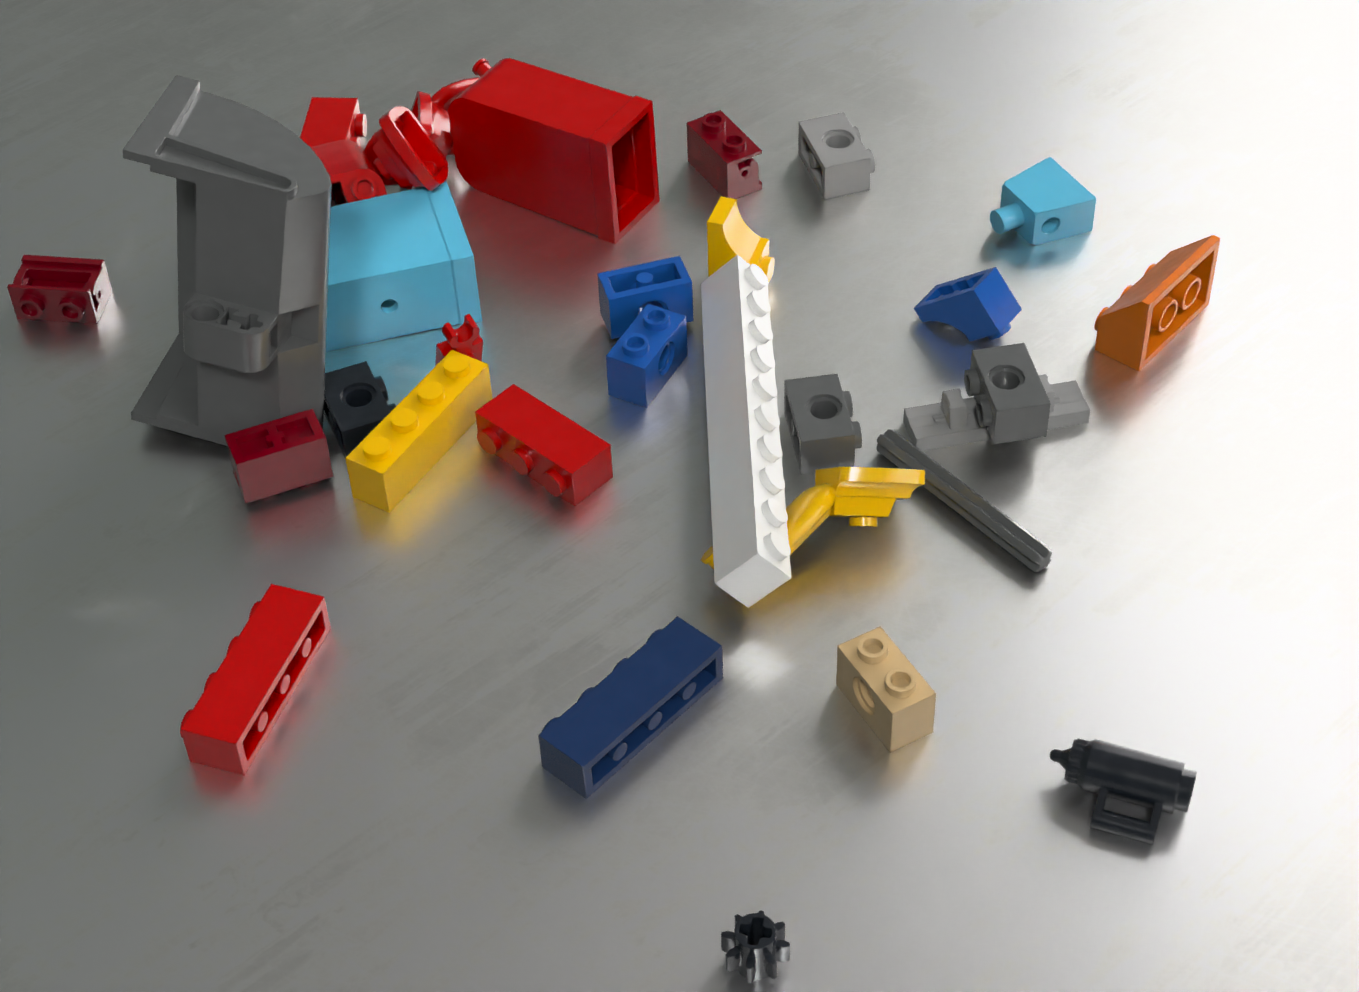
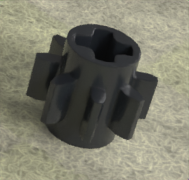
(755, 946)

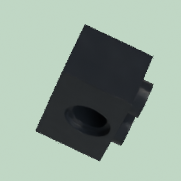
(354, 404)

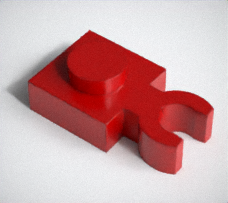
(463, 340)

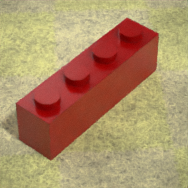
(255, 679)

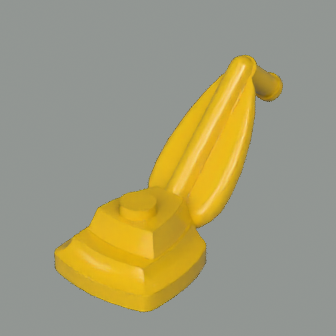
(845, 492)

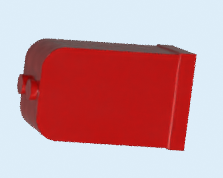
(558, 147)

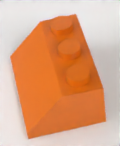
(1158, 304)

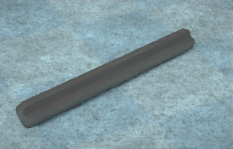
(966, 502)

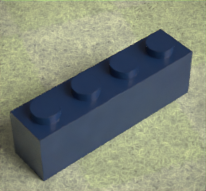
(630, 706)

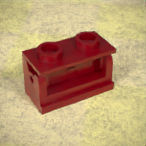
(723, 155)
(60, 289)
(279, 455)

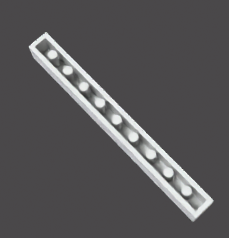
(743, 434)

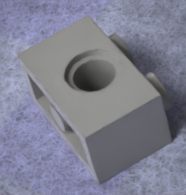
(835, 155)

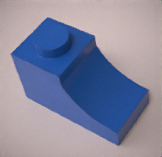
(974, 304)

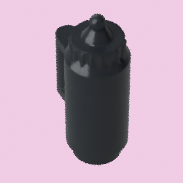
(1129, 777)

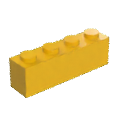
(418, 431)

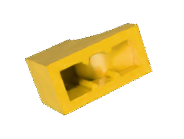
(731, 236)

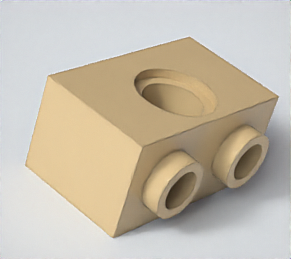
(885, 689)

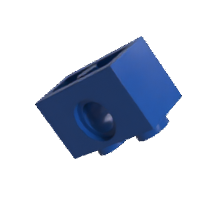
(629, 289)
(647, 355)

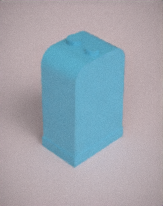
(398, 267)

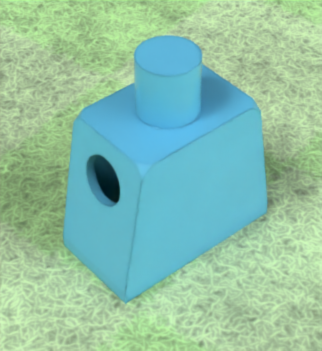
(1044, 205)

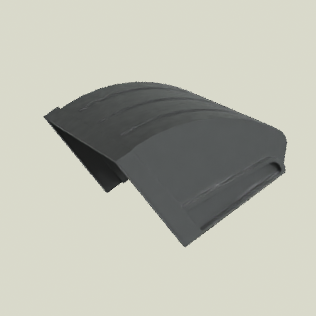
(247, 266)

